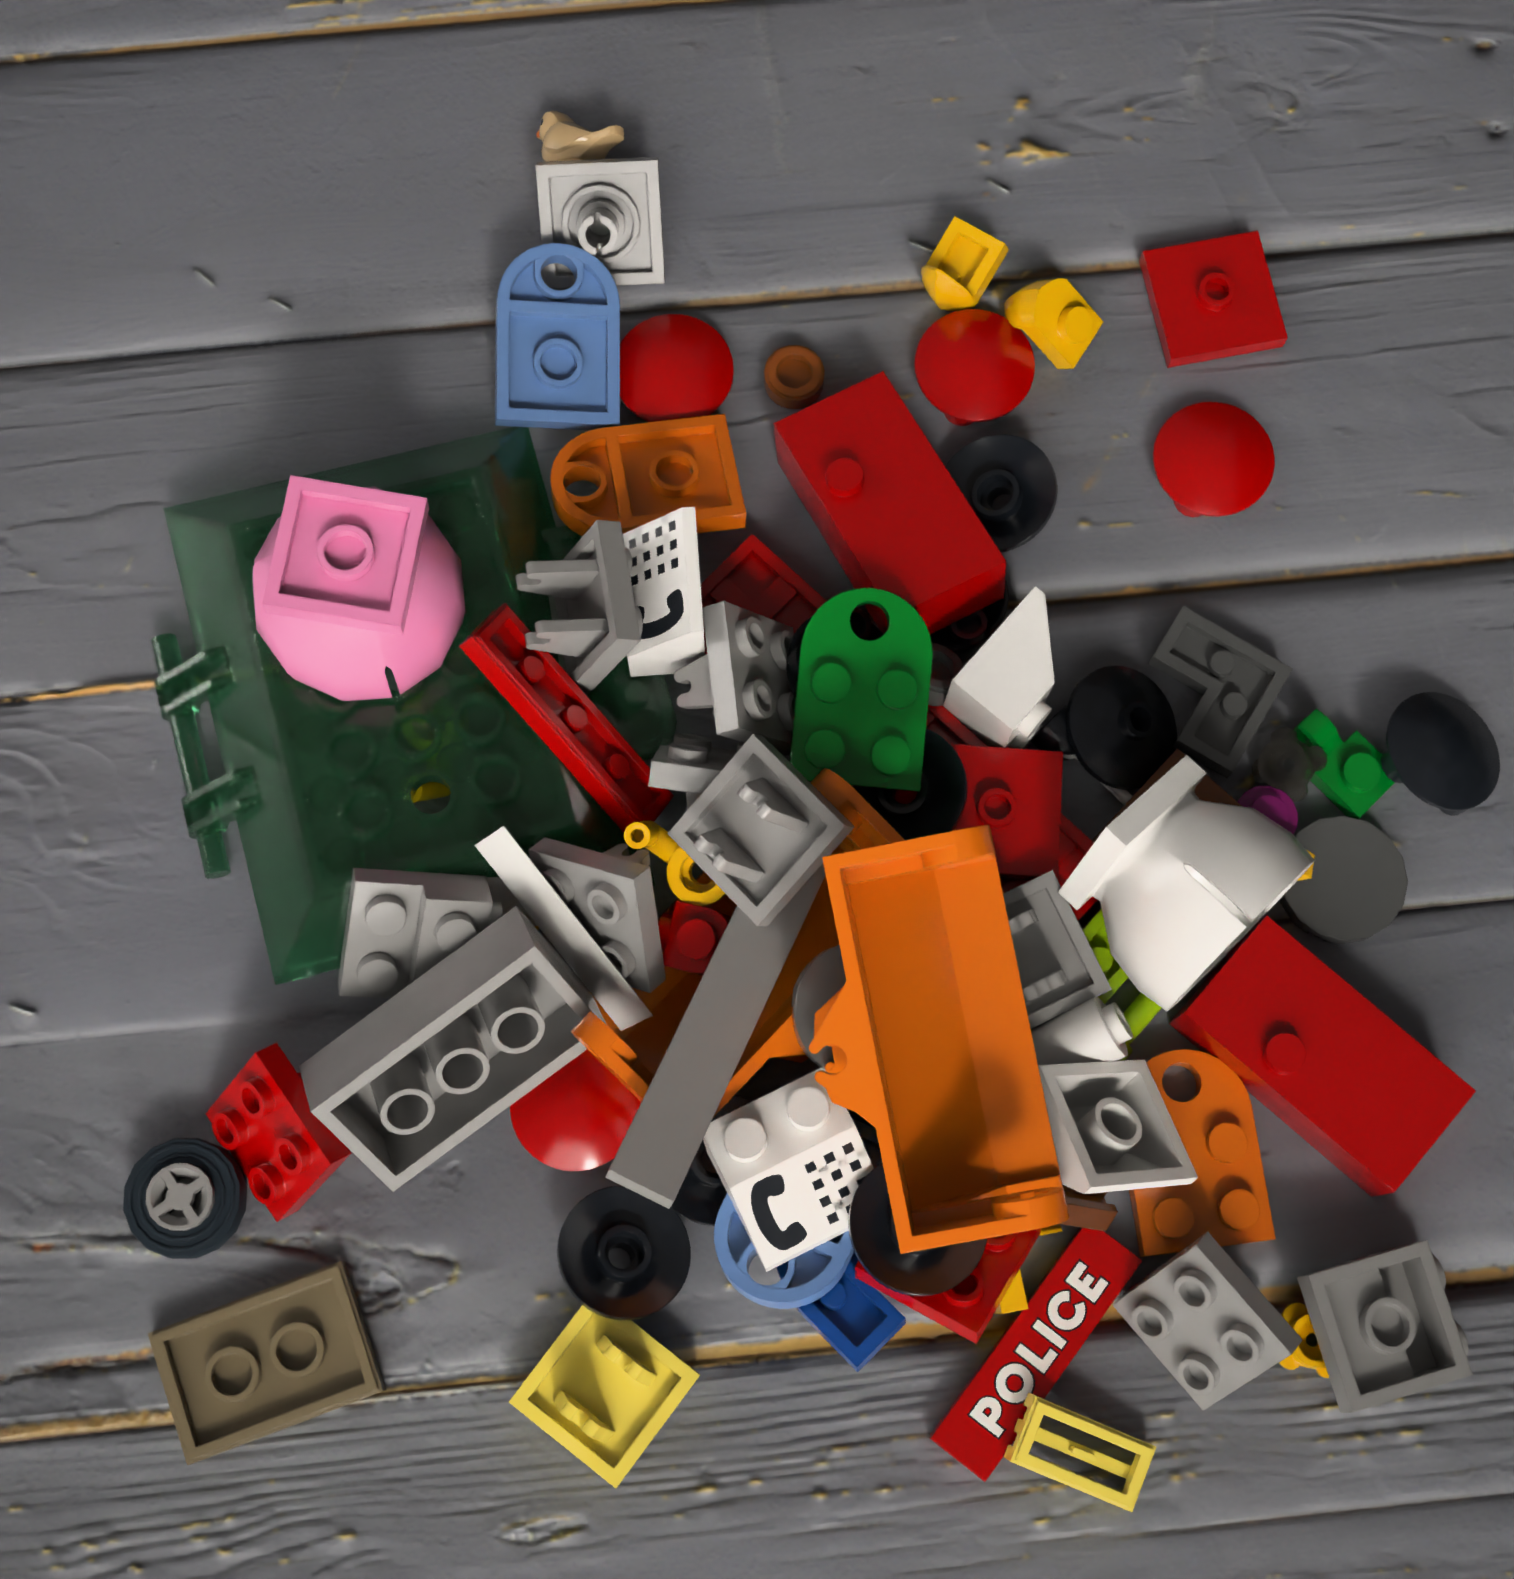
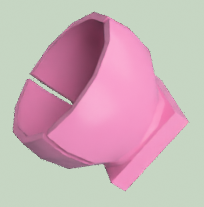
(356, 587)

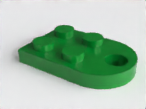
(860, 699)

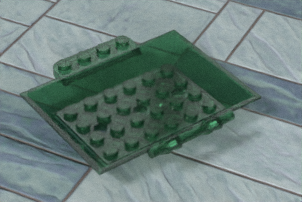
(336, 780)

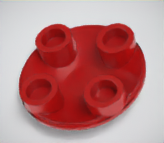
(974, 366)
(674, 368)
(1213, 459)
(575, 1116)

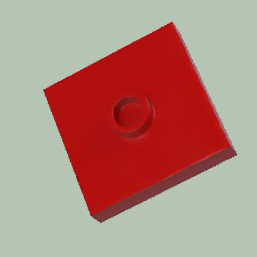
(1212, 299)
(1020, 800)

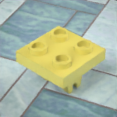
(604, 1391)

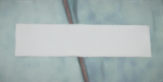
(563, 929)

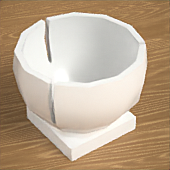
(1183, 881)

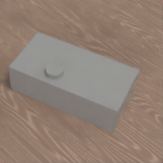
(450, 1050)

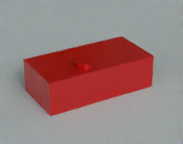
(889, 504)
(1323, 1058)

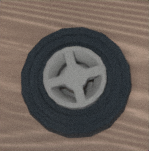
(163, 1193)

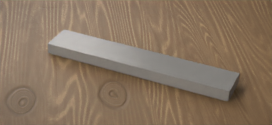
(707, 1050)

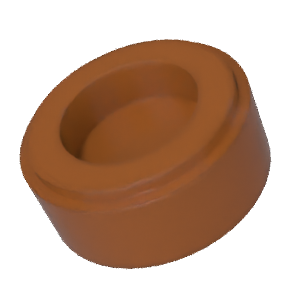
(794, 376)

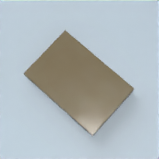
(266, 1362)

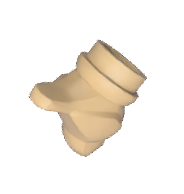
(569, 141)

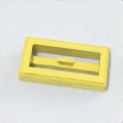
(1029, 1431)

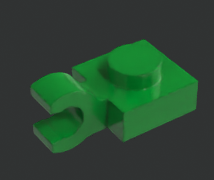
(1353, 768)

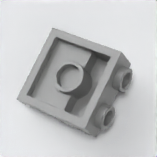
(406, 925)
(1385, 1326)

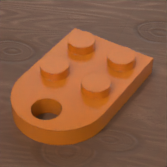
(650, 473)
(1225, 1152)

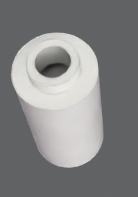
(1083, 1035)

